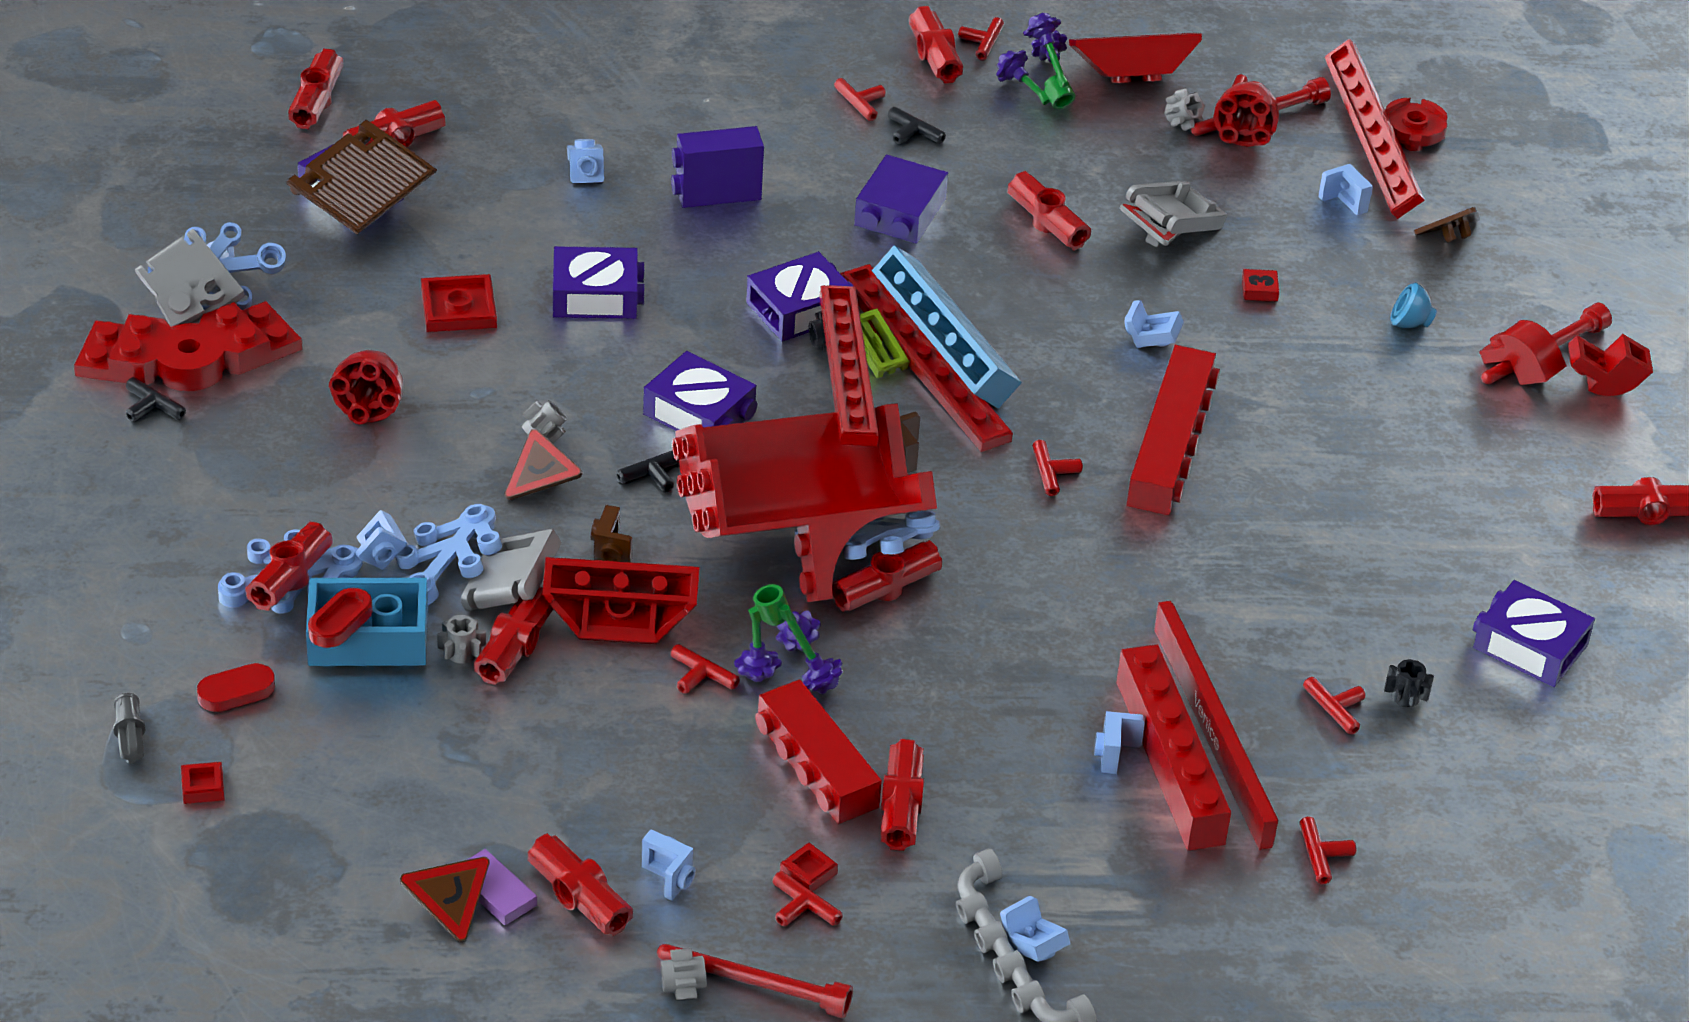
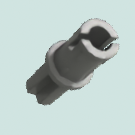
(129, 727)

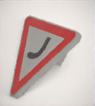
(1156, 232)

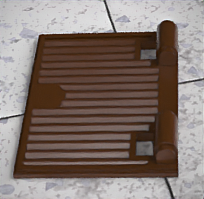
(361, 179)

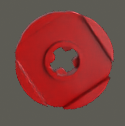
(1417, 123)

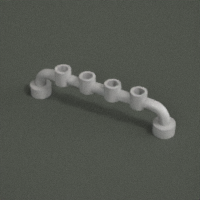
(1009, 963)

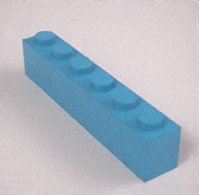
(946, 327)

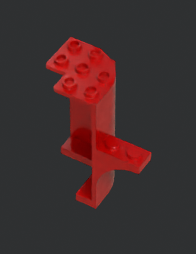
(798, 477)

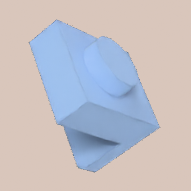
(586, 161)
(1348, 186)
(1152, 329)
(380, 541)
(1118, 731)
(670, 860)
(1030, 933)

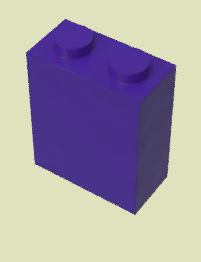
(718, 167)
(901, 198)

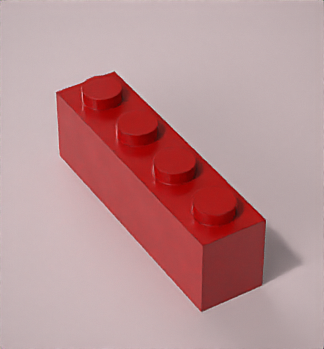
(818, 751)

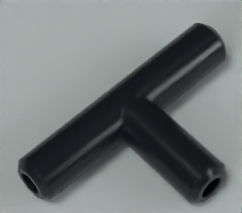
(912, 126)
(151, 399)
(652, 466)

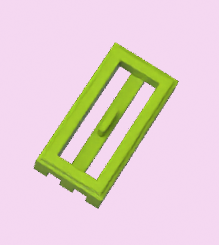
(875, 353)

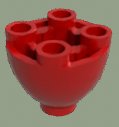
(1246, 114)
(367, 386)

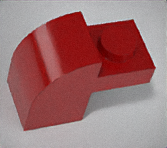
(1530, 350)
(1611, 371)

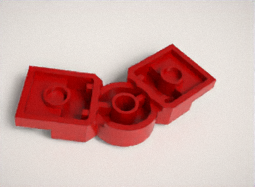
(188, 353)

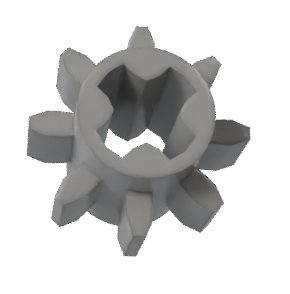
(1184, 109)
(546, 419)
(461, 639)
(683, 974)

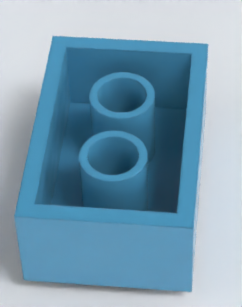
(389, 637)

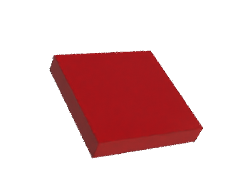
(458, 303)

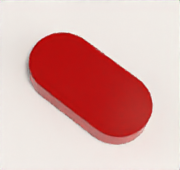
(340, 617)
(236, 687)

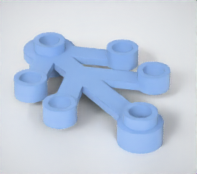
(242, 263)
(474, 522)
(891, 533)
(335, 562)

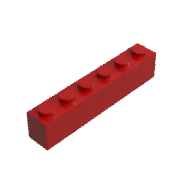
(1172, 430)
(1174, 748)

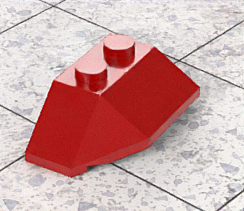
(1136, 55)
(620, 598)

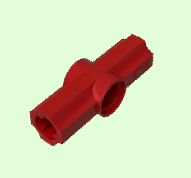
(936, 44)
(315, 89)
(408, 123)
(1049, 210)
(1644, 499)
(289, 566)
(886, 576)
(512, 637)
(902, 795)
(580, 884)

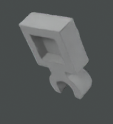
(185, 304)

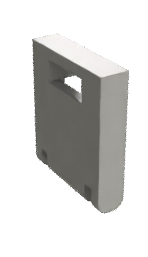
(1177, 206)
(189, 263)
(512, 571)

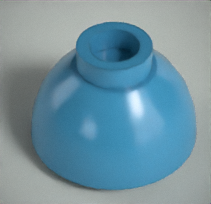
(1413, 308)

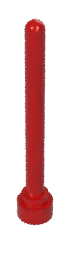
(1315, 92)
(1593, 319)
(833, 998)

